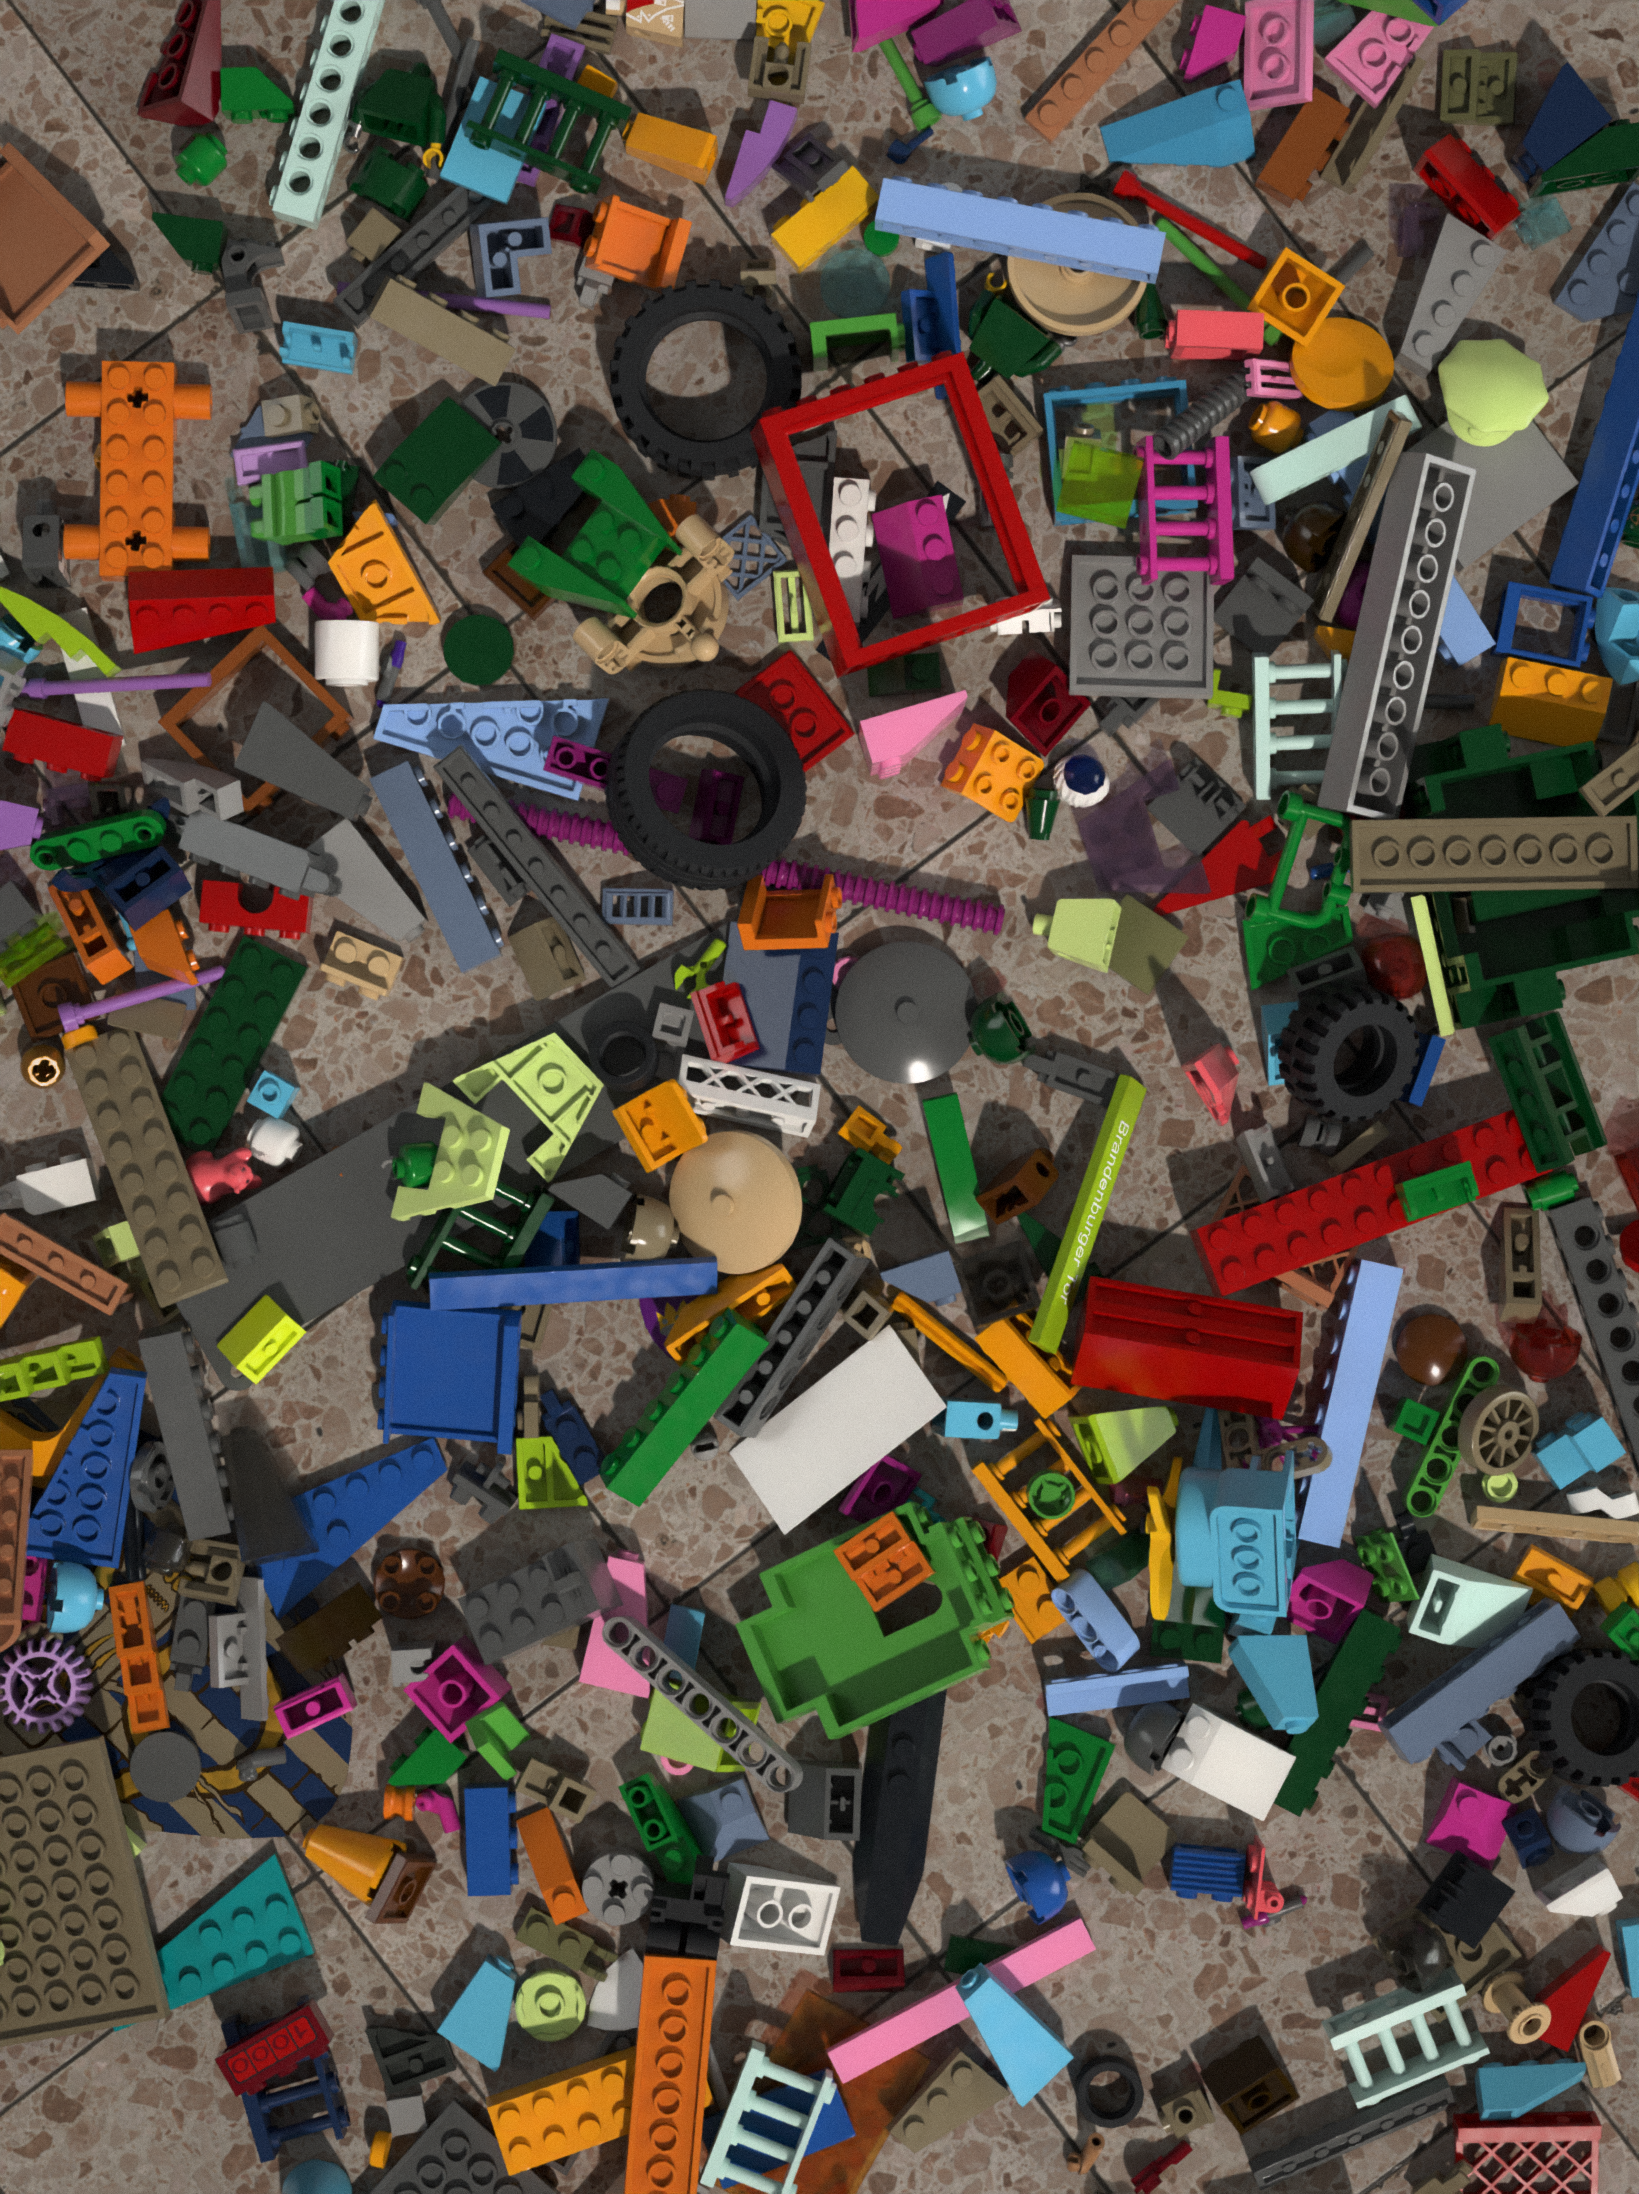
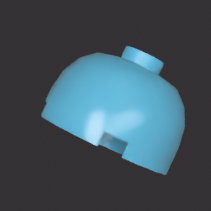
(963, 88)
(72, 1597)

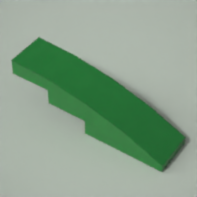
(955, 1167)

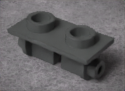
(498, 870)

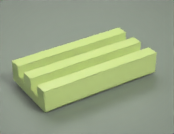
(795, 636)

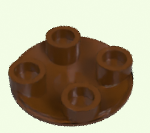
(1431, 1349)
(409, 1583)

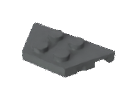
(817, 467)

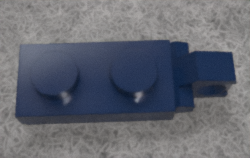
(572, 1437)

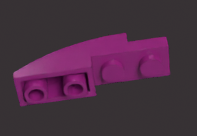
(590, 766)

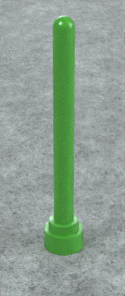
(923, 111)
(1217, 276)

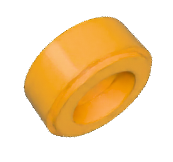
(79, 1036)
(380, 2149)

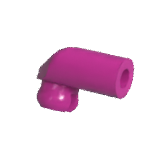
(440, 1804)

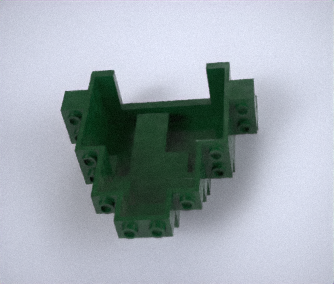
(1525, 934)

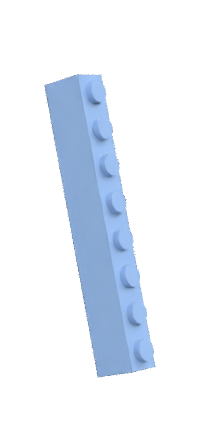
(1019, 229)
(1462, 630)
(1348, 1398)

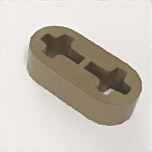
(1358, 1146)

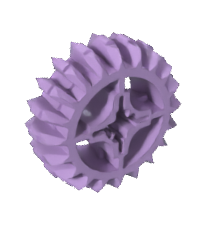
(24, 1709)

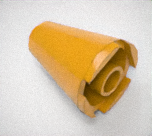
(352, 1858)

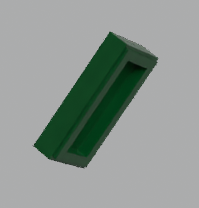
(967, 1952)

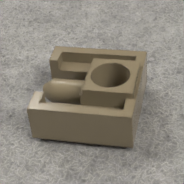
(762, 71)
(214, 1591)

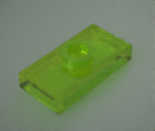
(29, 954)

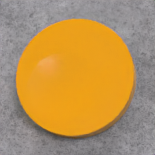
(1343, 365)

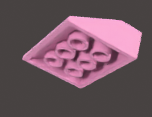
(900, 735)

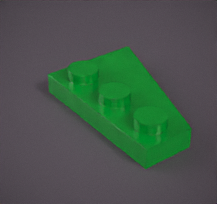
(1280, 946)
(1072, 1777)

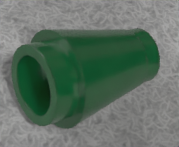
(1150, 316)
(1041, 812)

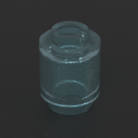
(1332, 23)

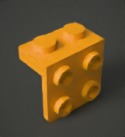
(992, 772)
(661, 1124)

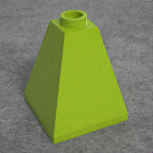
(1121, 1439)

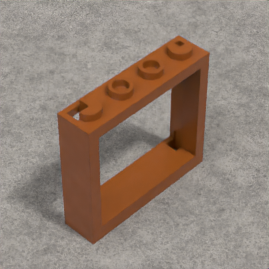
(221, 675)

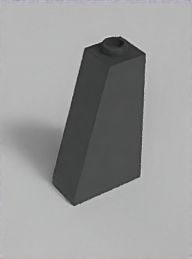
(293, 762)

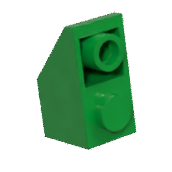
(251, 95)
(430, 1762)

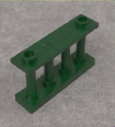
(543, 87)
(515, 1236)

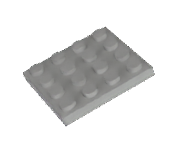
(1139, 636)

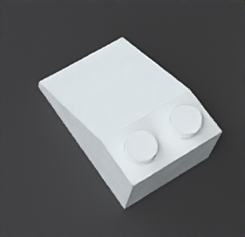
(1228, 1761)
(778, 1910)

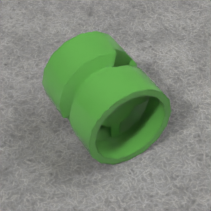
(1050, 1494)

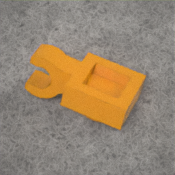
(867, 1133)

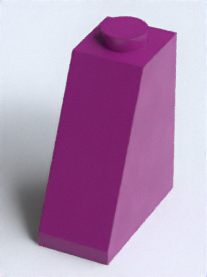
(964, 31)

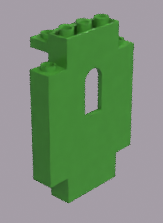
(829, 1652)

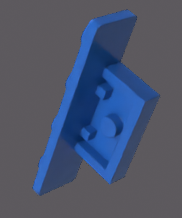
(932, 315)

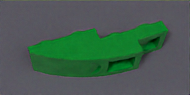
(662, 1827)

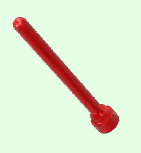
(1131, 188)

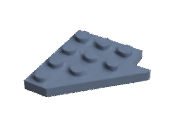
(1608, 274)

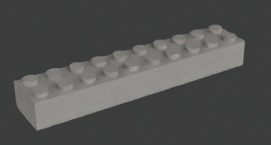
(1396, 636)

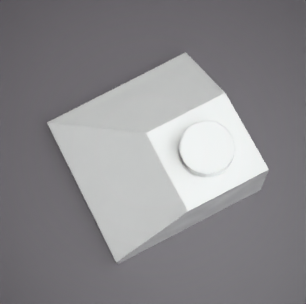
(1581, 1890)

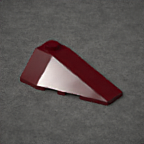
(190, 75)

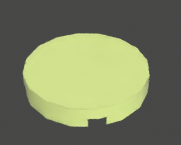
(550, 2004)

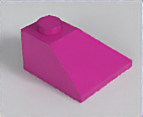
(1328, 1598)
(1471, 1822)

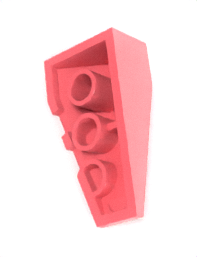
(1214, 1079)

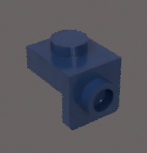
(1529, 1838)

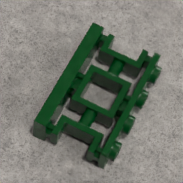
(1523, 1068)

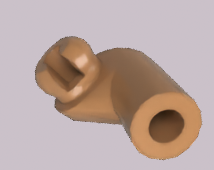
(1090, 2152)

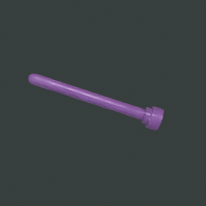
(74, 1014)

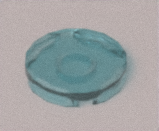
(855, 284)

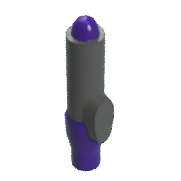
(389, 669)

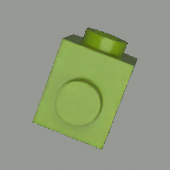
(1229, 703)

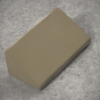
(152, 1017)

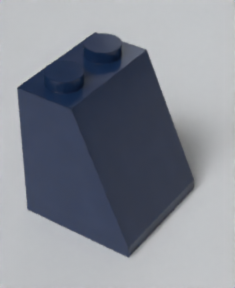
(1559, 126)

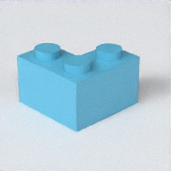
(1576, 1449)

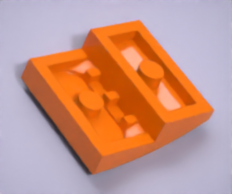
(884, 1561)

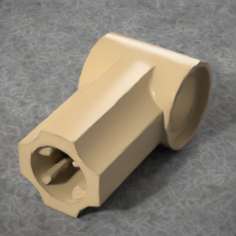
(1598, 2052)

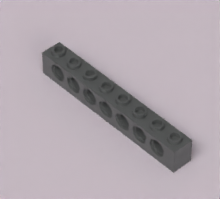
(1599, 1325)

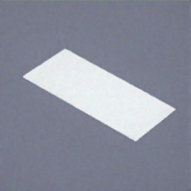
(837, 1429)

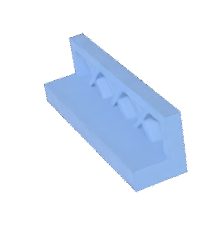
(1117, 1688)

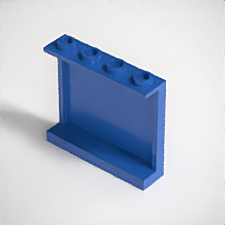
(450, 1373)

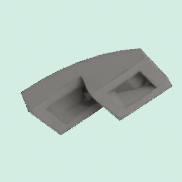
(671, 1037)

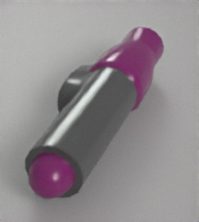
(1267, 1919)

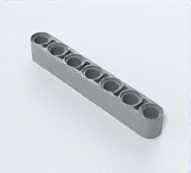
(719, 1706)

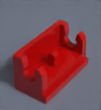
(724, 1021)

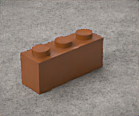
(1304, 149)

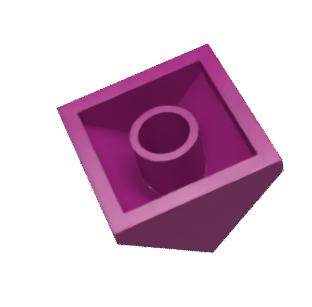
(879, 1489)

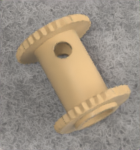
(1506, 1995)

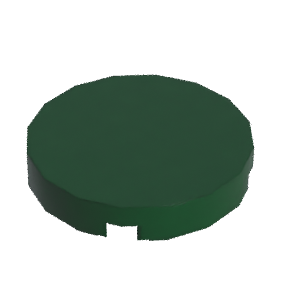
(478, 650)

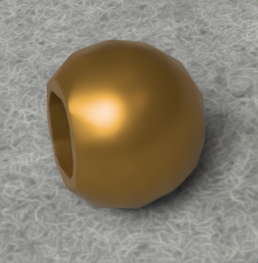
(42, 1066)

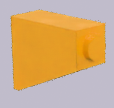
(672, 146)

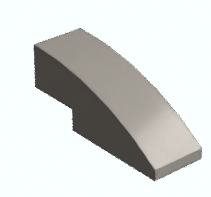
(193, 787)

